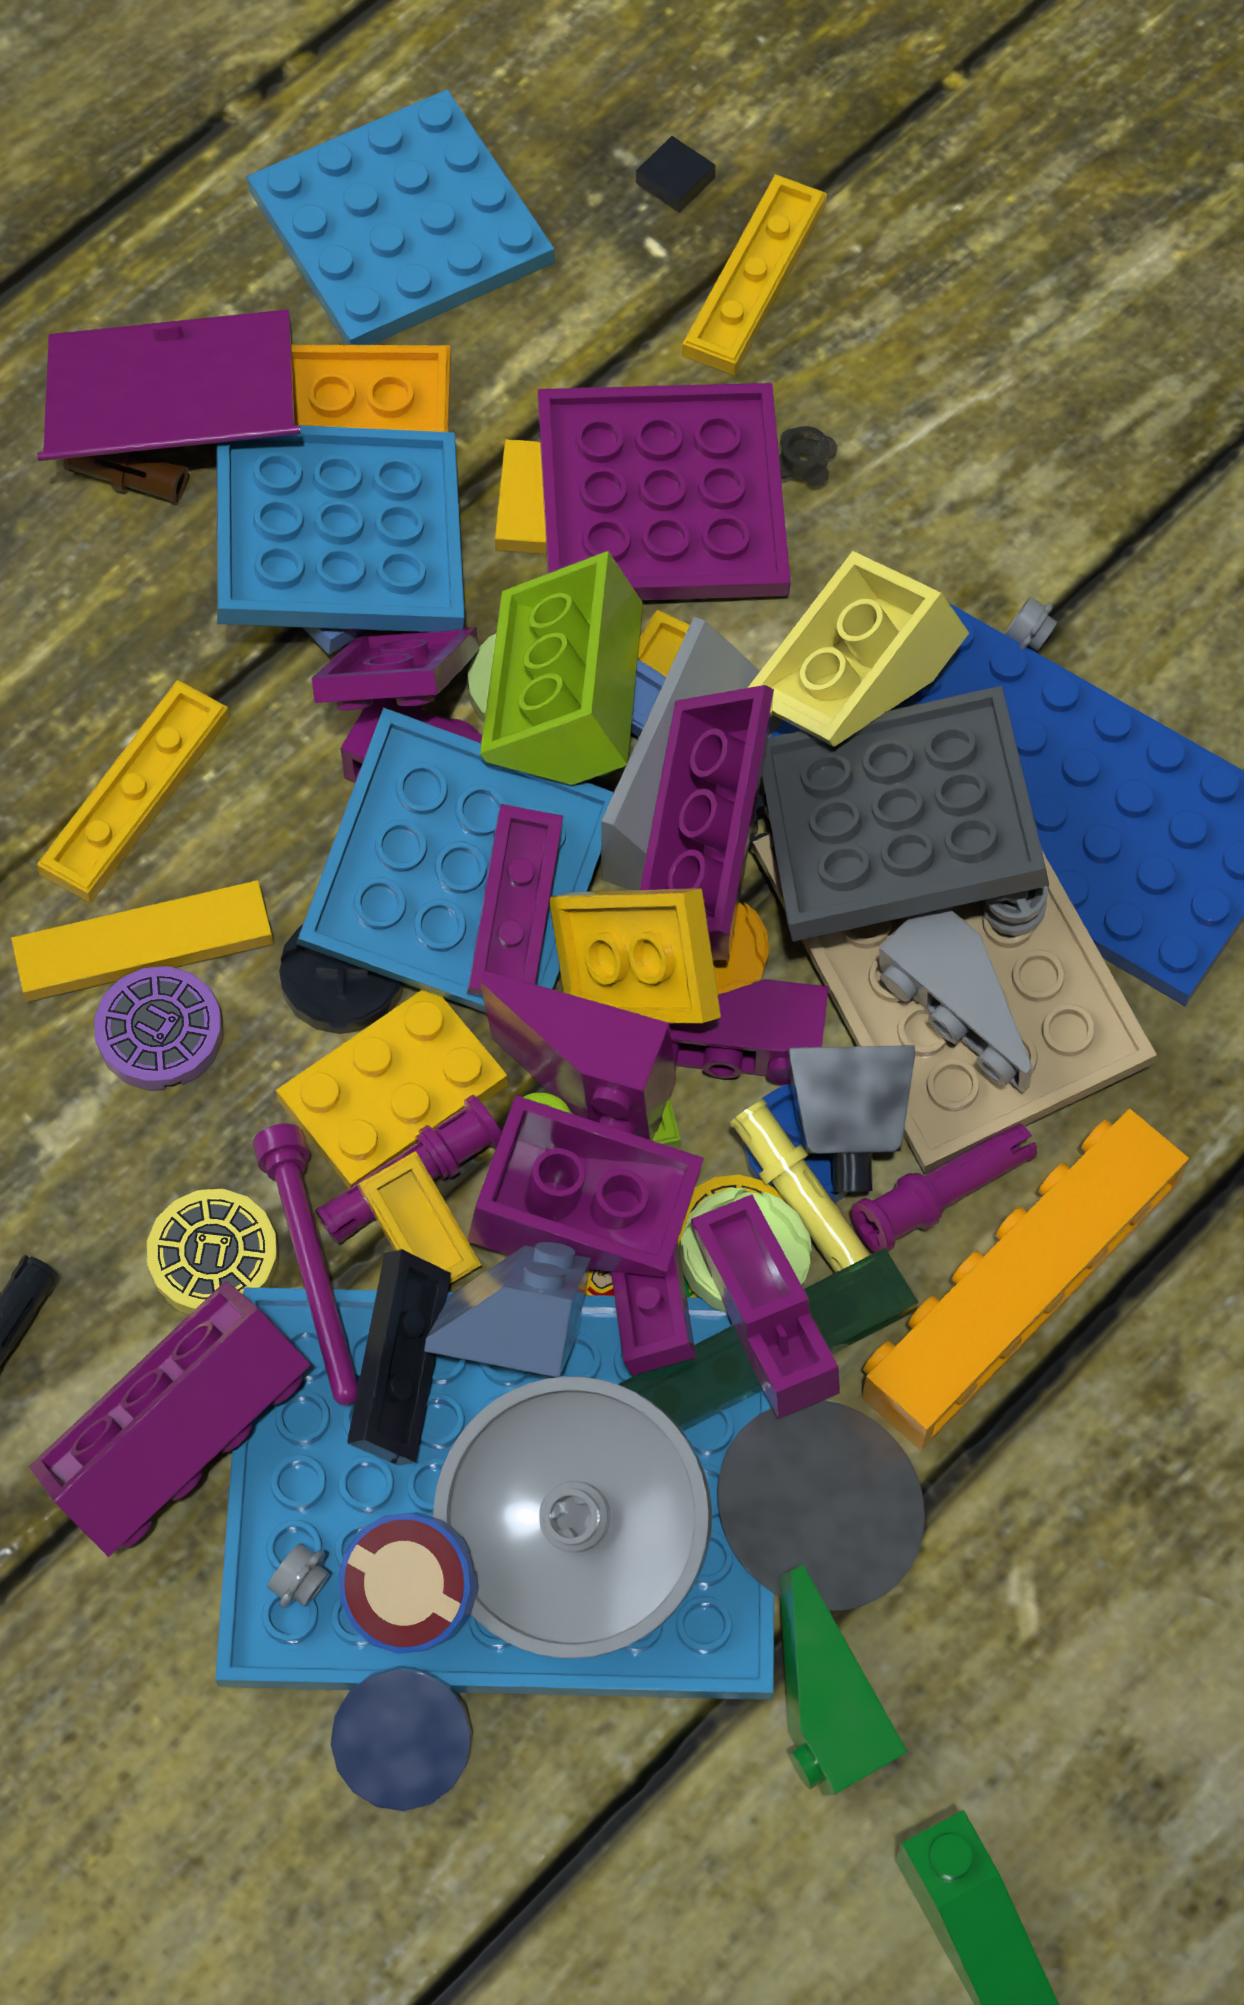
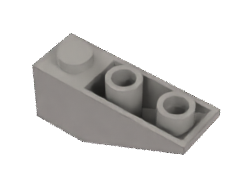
(951, 975)

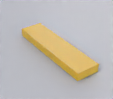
(754, 275)
(133, 791)
(139, 938)

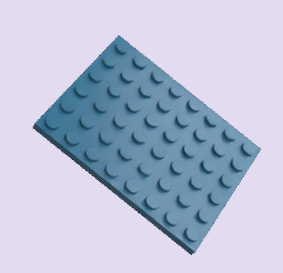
(308, 1486)

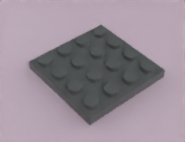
(902, 816)

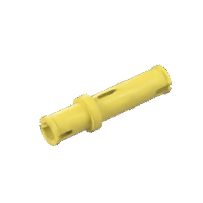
(798, 1185)

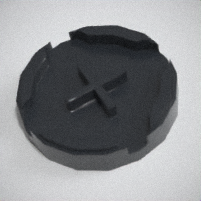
(332, 992)

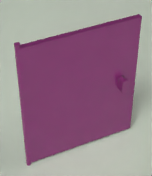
(169, 385)

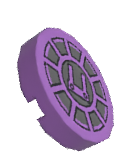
(158, 1027)

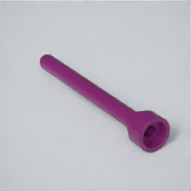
(282, 1155)

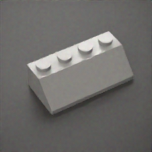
(701, 667)

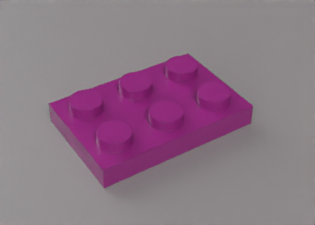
(394, 665)

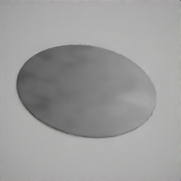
(823, 1495)

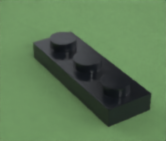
(395, 1366)

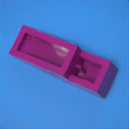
(767, 1306)

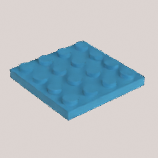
(400, 220)
(340, 530)
(417, 852)

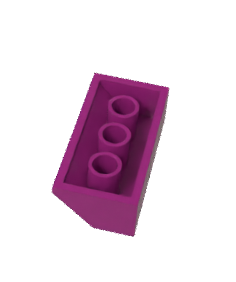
(710, 802)
(169, 1419)

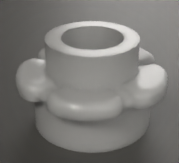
(1032, 624)
(299, 1576)

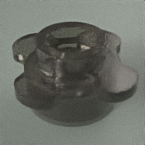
(810, 443)

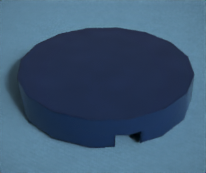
(401, 1738)

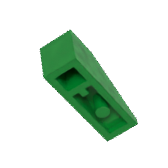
(830, 1703)
(973, 1915)

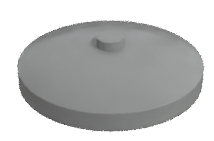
(576, 1515)

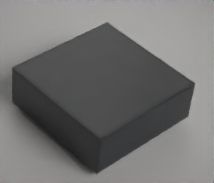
(675, 173)

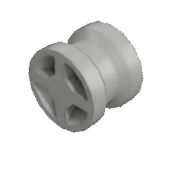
(1018, 921)

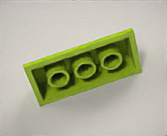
(564, 673)

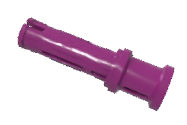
(440, 1152)
(921, 1199)

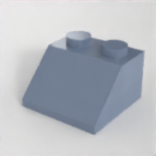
(517, 1312)

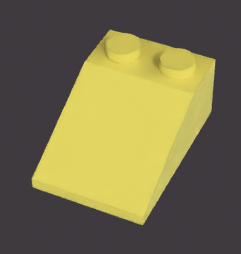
(860, 650)

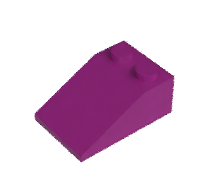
(586, 1053)
(585, 1189)

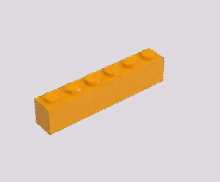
(1022, 1278)

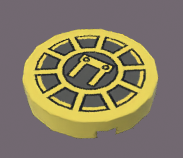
(210, 1241)

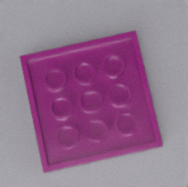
(669, 485)

